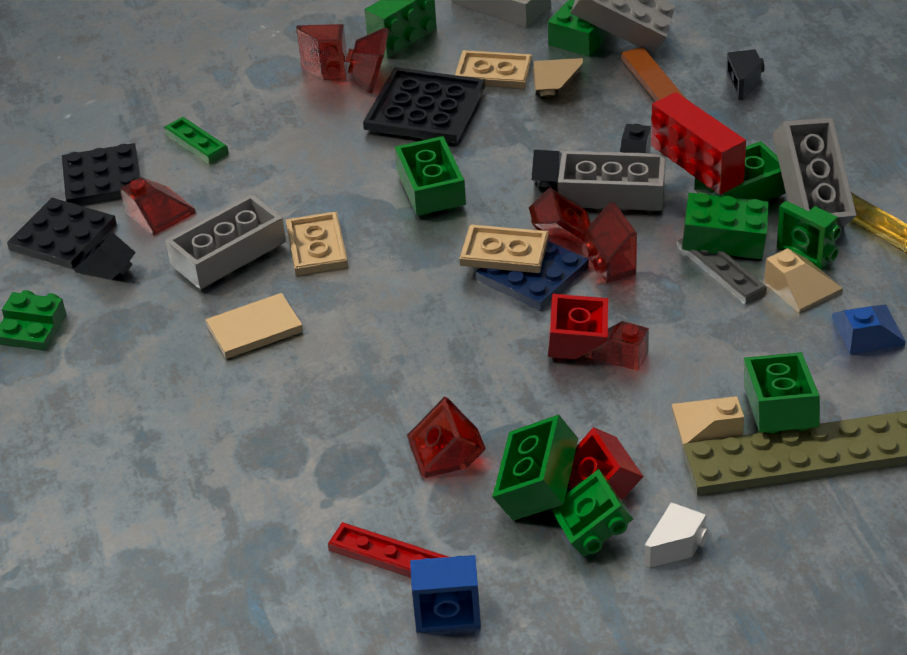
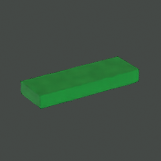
(196, 140)

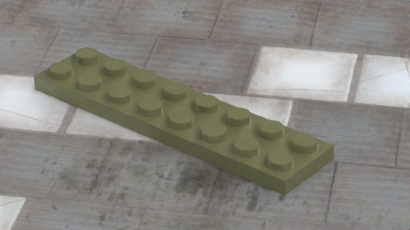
(797, 454)

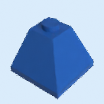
(868, 329)

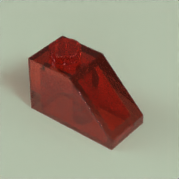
(625, 346)

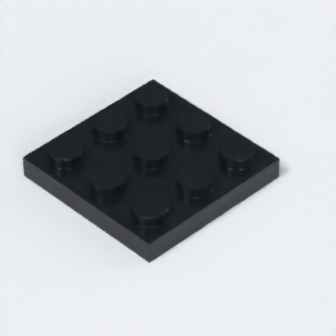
(99, 173)
(61, 233)

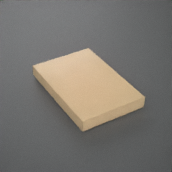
(497, 68)
(316, 243)
(504, 248)
(254, 325)

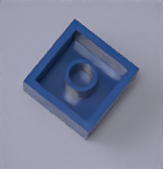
(445, 593)

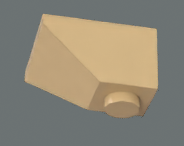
(554, 75)
(798, 280)
(708, 419)

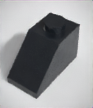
(744, 71)
(636, 139)
(546, 168)
(106, 258)

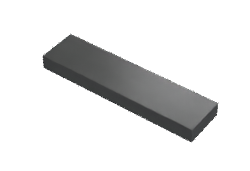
(728, 273)

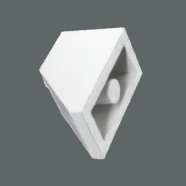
(675, 536)

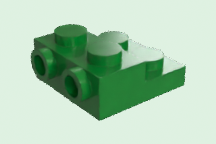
(808, 233)
(31, 320)
(592, 514)

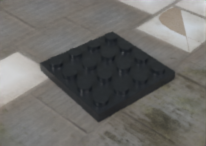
(424, 104)

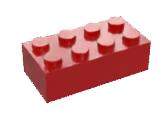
(698, 143)

